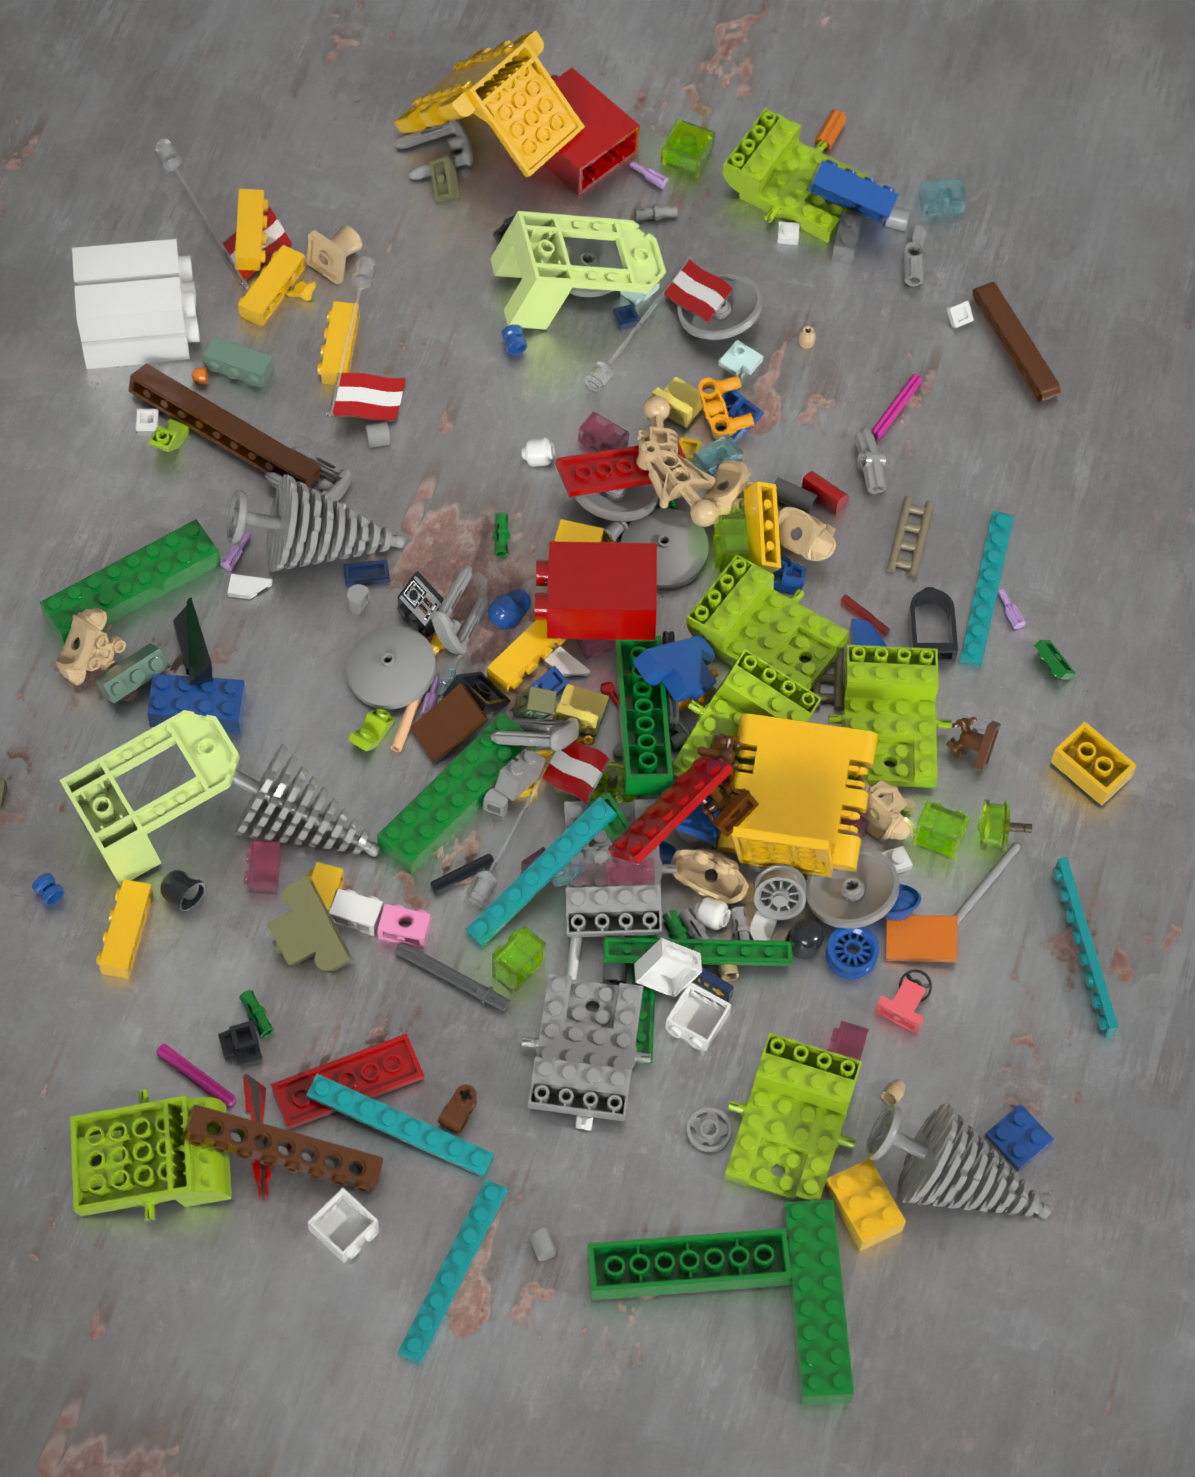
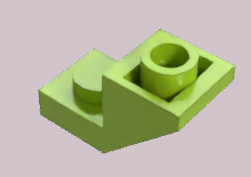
(170, 436)
(373, 729)

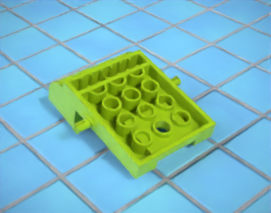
(774, 172)
(748, 614)
(747, 689)
(895, 697)
(793, 1120)
(145, 1158)

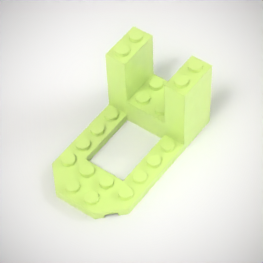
(537, 254)
(106, 812)

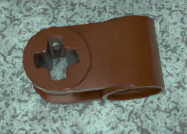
(457, 1112)

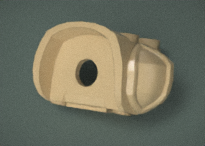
(730, 498)
(816, 538)
(94, 646)
(886, 812)
(691, 871)

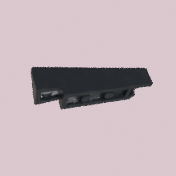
(192, 645)

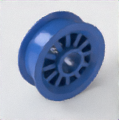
(865, 956)

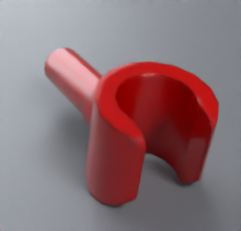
(608, 689)

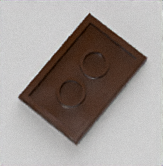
(448, 723)

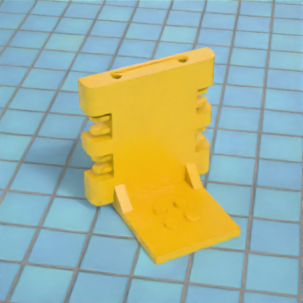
(510, 94)
(800, 794)

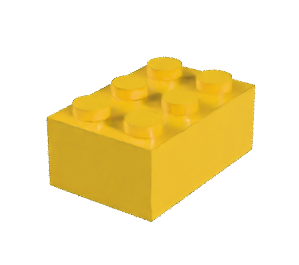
(1093, 763)
(864, 1204)

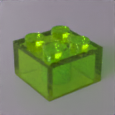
(687, 147)
(730, 539)
(940, 830)
(518, 959)

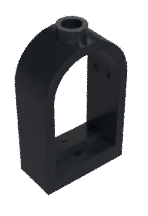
(946, 651)

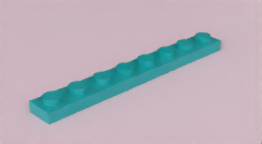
(986, 589)
(541, 871)
(1087, 954)
(400, 1125)
(452, 1272)

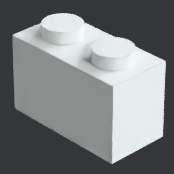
(356, 911)

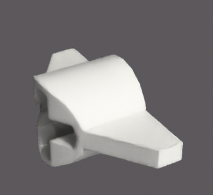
(584, 1122)

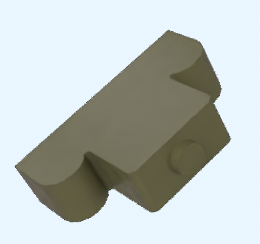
(308, 929)

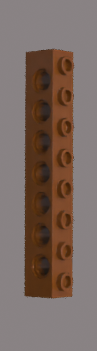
(295, 1143)

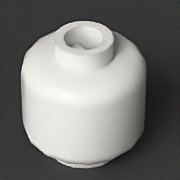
(538, 452)
(712, 913)

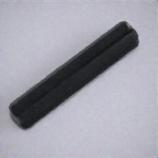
(461, 873)

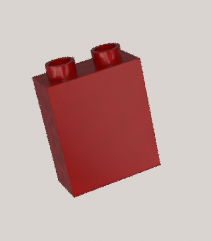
(604, 141)
(598, 590)

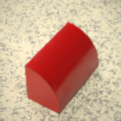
(828, 494)

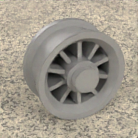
(780, 892)

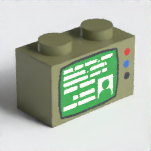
(535, 703)

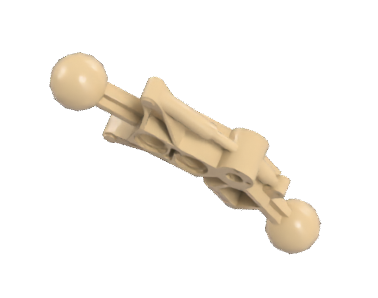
(667, 470)

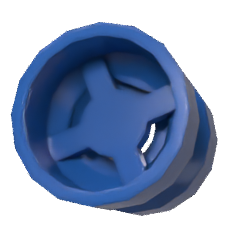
(514, 339)
(48, 889)

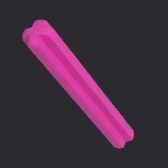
(896, 406)
(195, 1075)

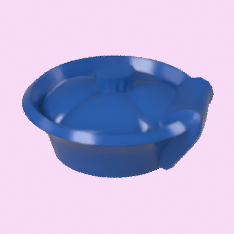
(905, 904)

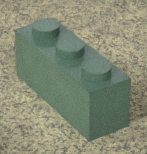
(238, 361)
(131, 673)

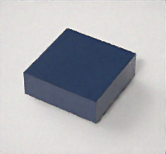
(626, 316)

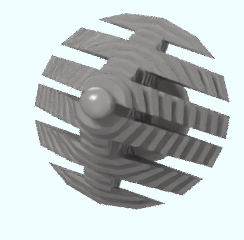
(308, 527)
(286, 803)
(952, 1166)

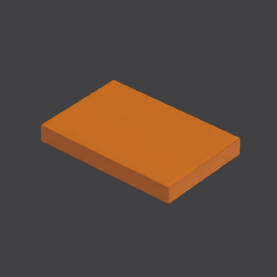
(922, 939)

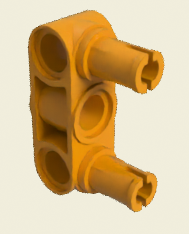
(715, 407)

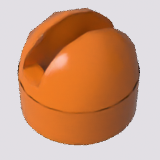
(200, 375)

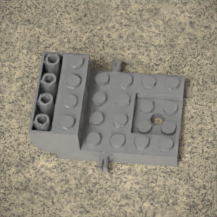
(610, 910)
(585, 1055)

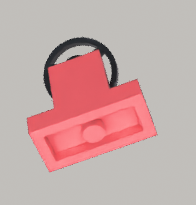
(905, 1002)

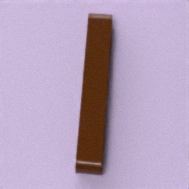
(1016, 342)

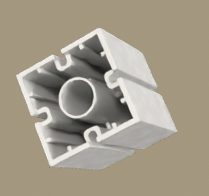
(134, 303)

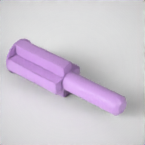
(651, 175)
(235, 553)
(1012, 611)
(431, 696)

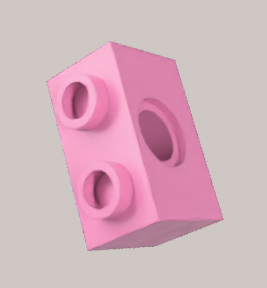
(413, 935)

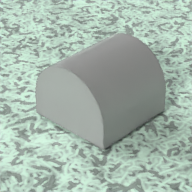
(898, 218)
(377, 434)
(357, 598)
(495, 802)
(543, 1244)

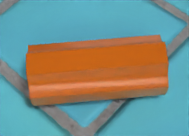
(831, 128)

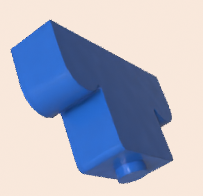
(680, 667)

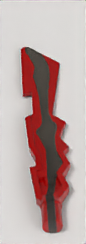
(255, 1103)

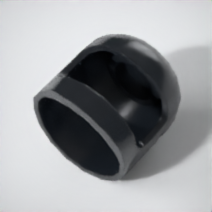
(175, 887)
(807, 938)

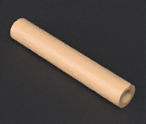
(405, 725)

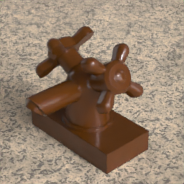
(972, 739)
(723, 750)
(731, 810)

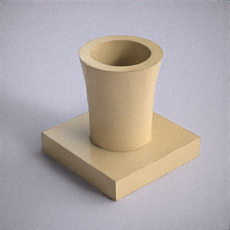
(330, 255)

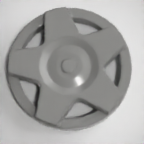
(709, 1129)

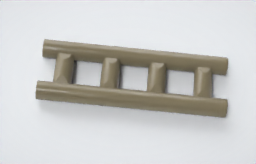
(899, 543)
(837, 679)

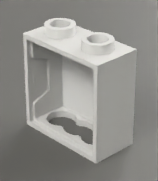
(668, 967)
(697, 1017)
(344, 1225)

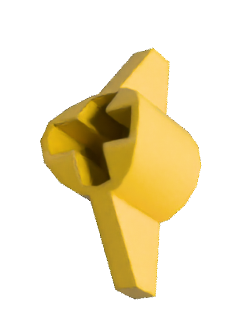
(302, 290)

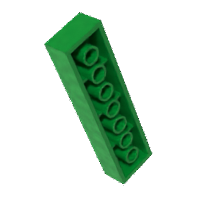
(135, 579)
(642, 723)
(448, 799)
(688, 1264)
(818, 1303)

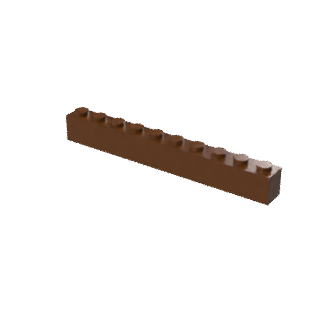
(221, 426)

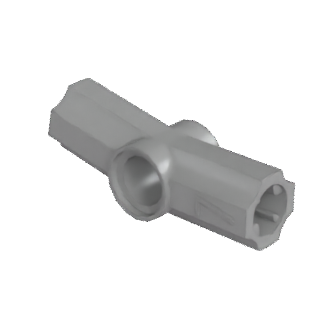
(913, 255)
(871, 462)

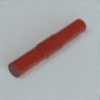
(865, 614)

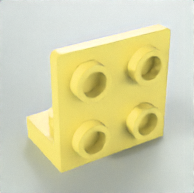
(683, 401)
(584, 705)

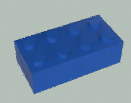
(852, 191)
(218, 698)

